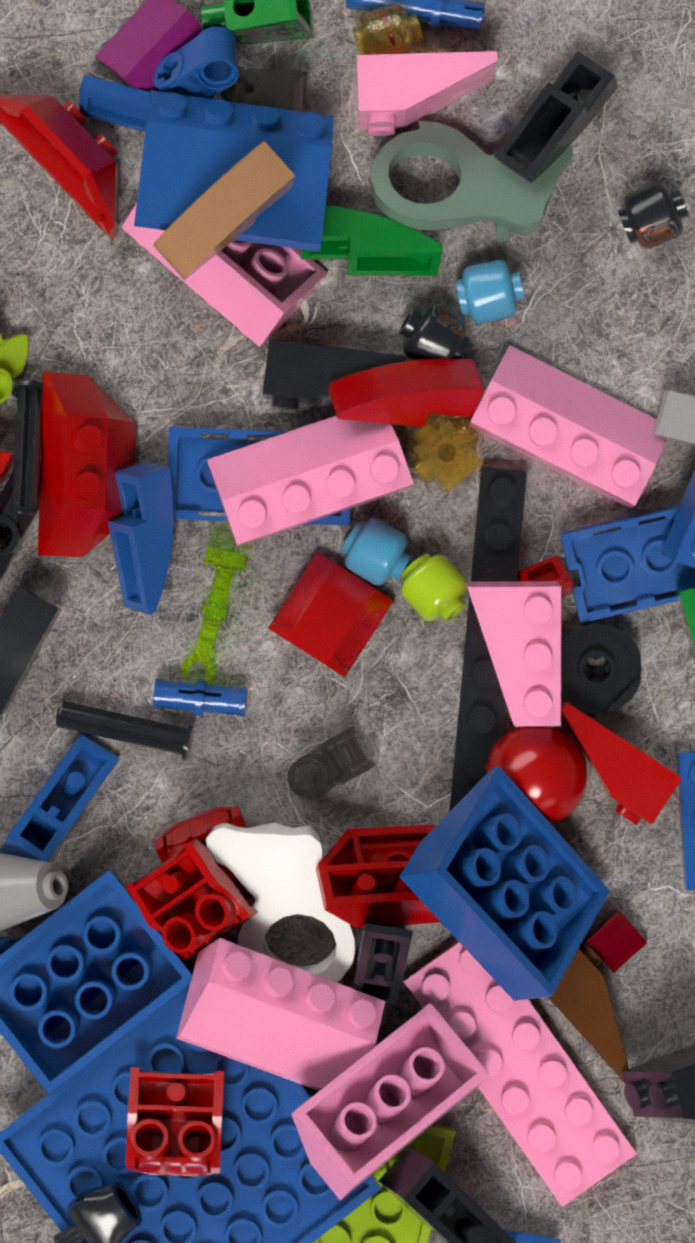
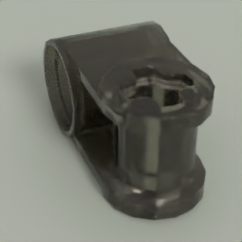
(271, 87)
(332, 763)

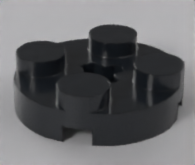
(622, 668)

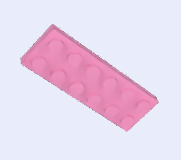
(530, 1076)

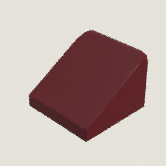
(615, 940)

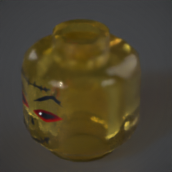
(387, 31)

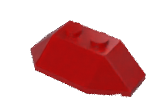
(67, 153)
(81, 448)
(363, 881)

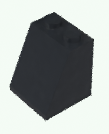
(663, 1087)

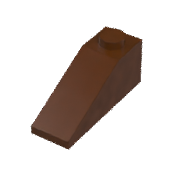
(587, 1005)

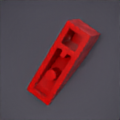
(624, 771)

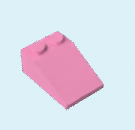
(407, 87)

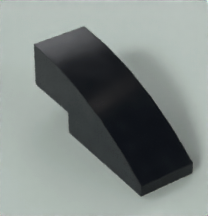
(557, 117)
(22, 633)

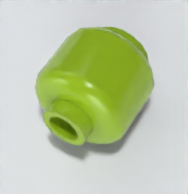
(434, 588)

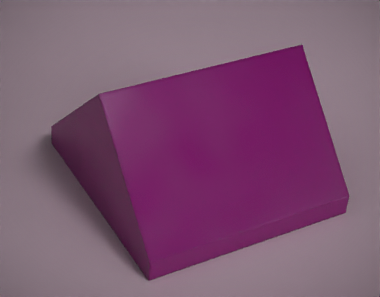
(145, 40)

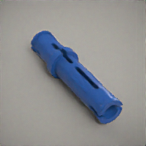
(436, 12)

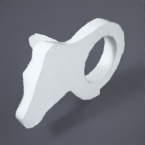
(281, 875)

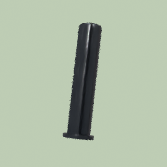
(27, 446)
(125, 728)

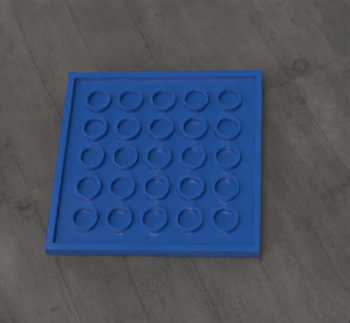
(265, 1177)

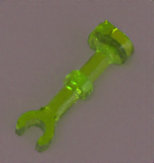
(214, 611)

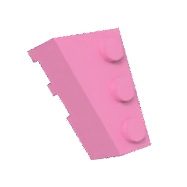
(524, 645)

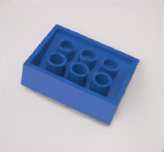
(200, 139)
(507, 887)
(84, 981)

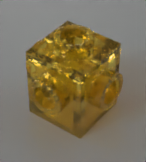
(460, 456)

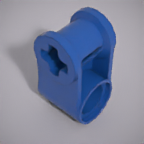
(202, 65)

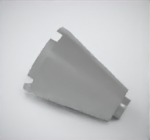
(28, 889)

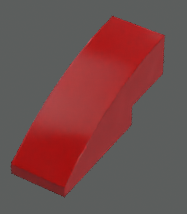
(408, 392)

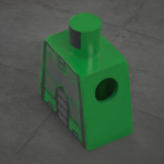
(266, 23)

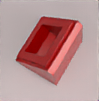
(548, 570)

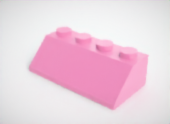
(246, 281)
(569, 427)
(307, 475)
(277, 1015)
(386, 1100)

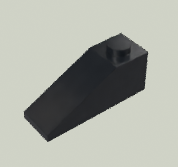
(304, 371)
(382, 961)
(439, 1201)

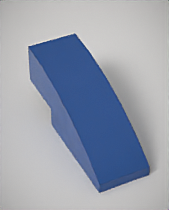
(143, 534)

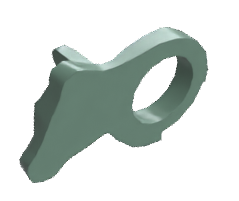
(485, 189)

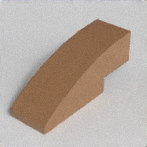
(225, 210)

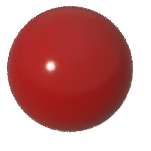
(544, 767)

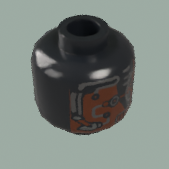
(653, 215)
(433, 334)

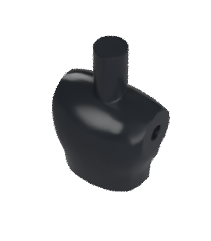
(101, 1216)

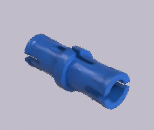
(199, 697)

